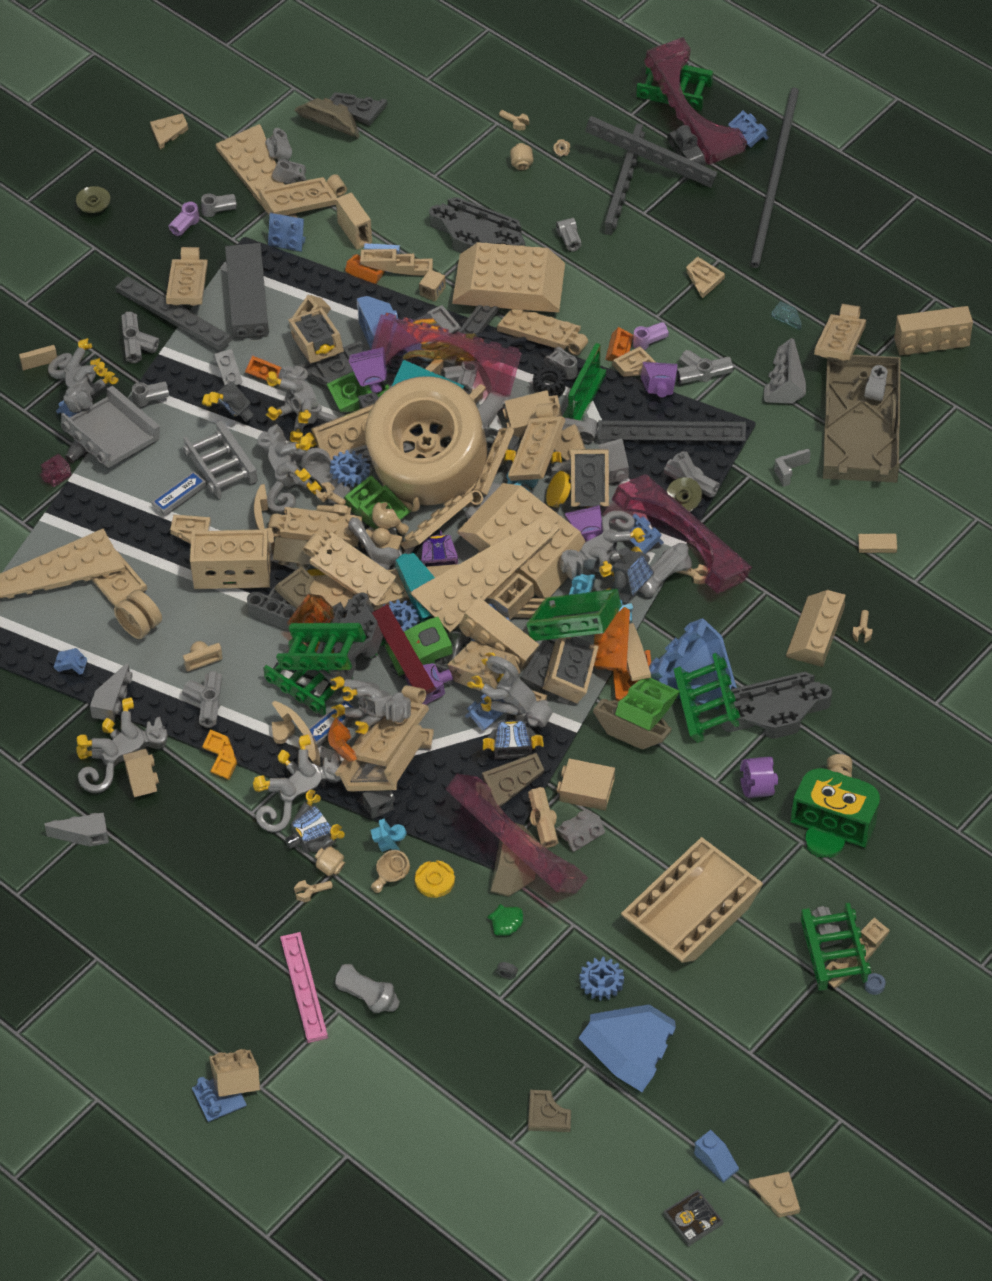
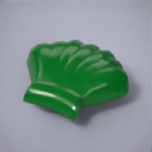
(506, 919)

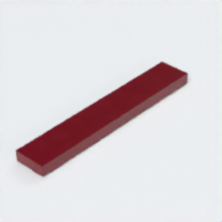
(403, 649)

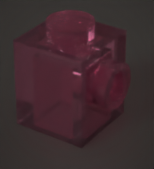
(55, 470)

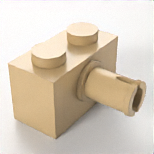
(140, 772)

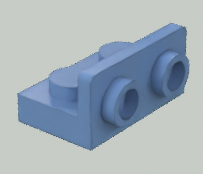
(749, 128)
(651, 536)
(481, 717)

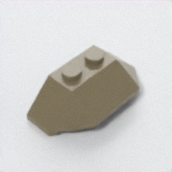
(329, 115)
(626, 730)
(510, 871)

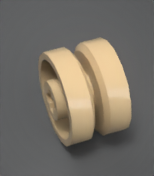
(137, 614)

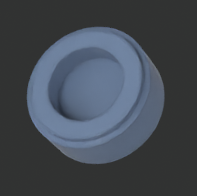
(875, 984)

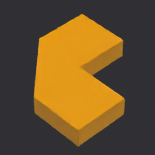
(226, 760)

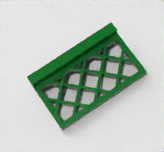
(585, 386)

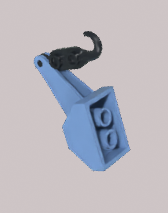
(368, 317)

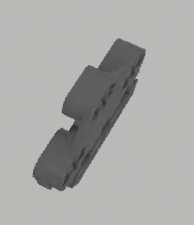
(468, 230)
(358, 611)
(772, 710)

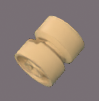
(840, 763)

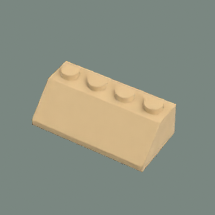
(817, 627)

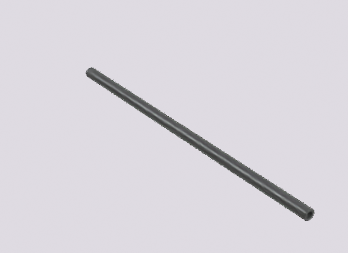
(767, 210)

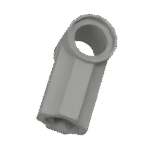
(211, 204)
(568, 231)
(144, 393)
(587, 428)
(826, 928)

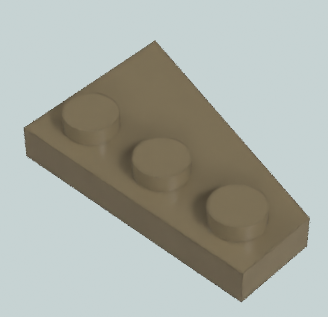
(512, 777)

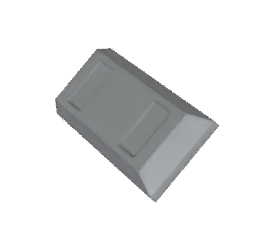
(445, 320)

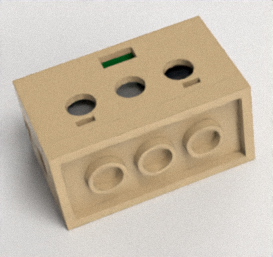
(230, 559)

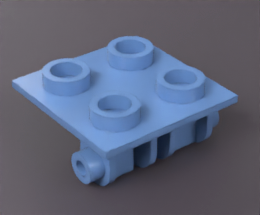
(286, 232)
(212, 1104)

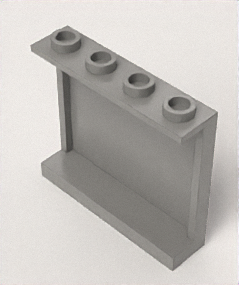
(112, 428)

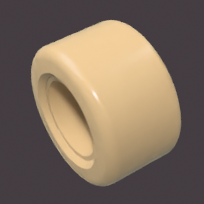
(423, 403)

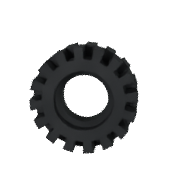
(549, 374)

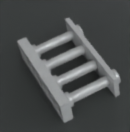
(230, 446)

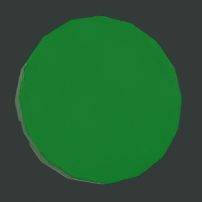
(823, 844)

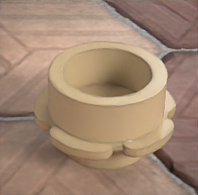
(557, 147)

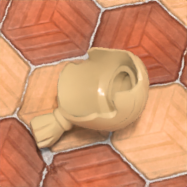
(387, 518)
(391, 868)

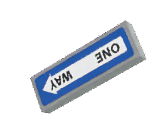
(178, 493)
(321, 728)

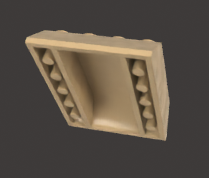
(509, 277)
(509, 511)
(694, 901)

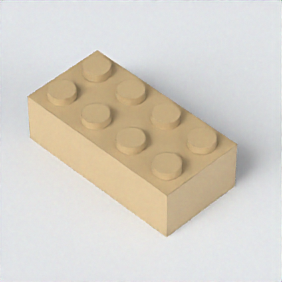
(933, 330)
(494, 630)

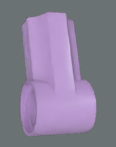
(187, 217)
(644, 336)

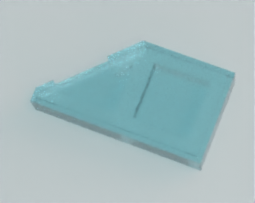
(787, 314)

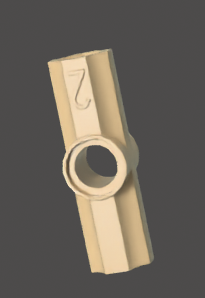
(543, 817)

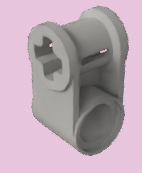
(279, 145)
(288, 172)
(564, 361)
(877, 382)

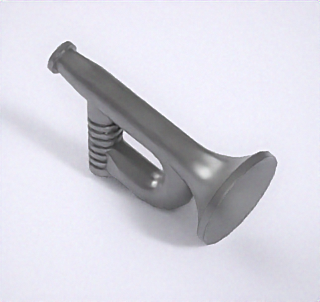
(458, 640)

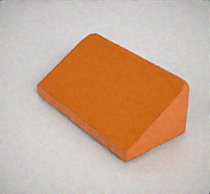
(361, 271)
(619, 344)
(261, 368)

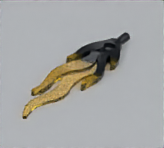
(462, 355)

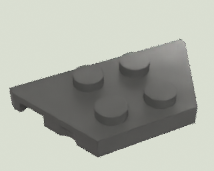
(333, 366)

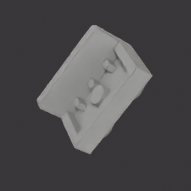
(581, 829)

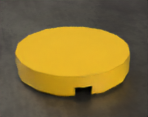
(558, 489)
(434, 879)

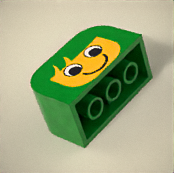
(836, 805)

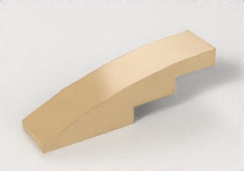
(390, 261)
(636, 659)

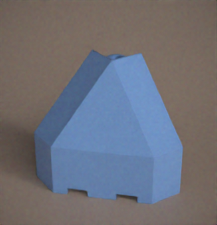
(693, 652)
(629, 1041)

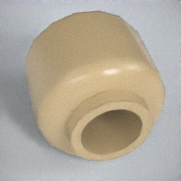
(521, 156)
(329, 861)

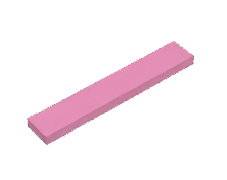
(304, 987)

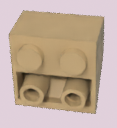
(512, 595)
(234, 1072)

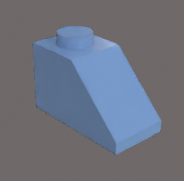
(715, 1156)

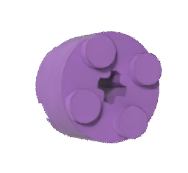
(758, 777)

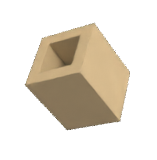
(432, 285)

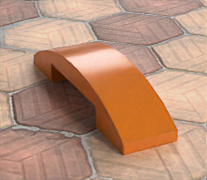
(337, 738)

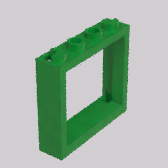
(545, 627)

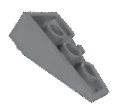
(787, 377)
(617, 462)

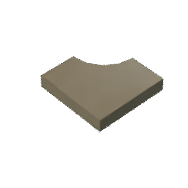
(295, 587)
(546, 1114)

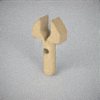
(517, 121)
(329, 494)
(341, 509)
(695, 573)
(862, 627)
(310, 889)

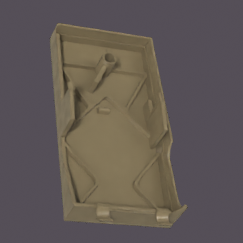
(861, 431)

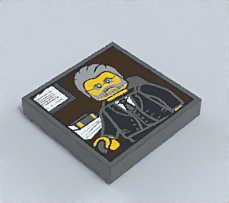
(693, 1217)

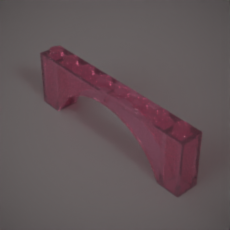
(713, 139)
(498, 362)
(722, 564)
(479, 801)

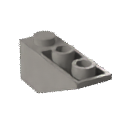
(108, 697)
(83, 830)

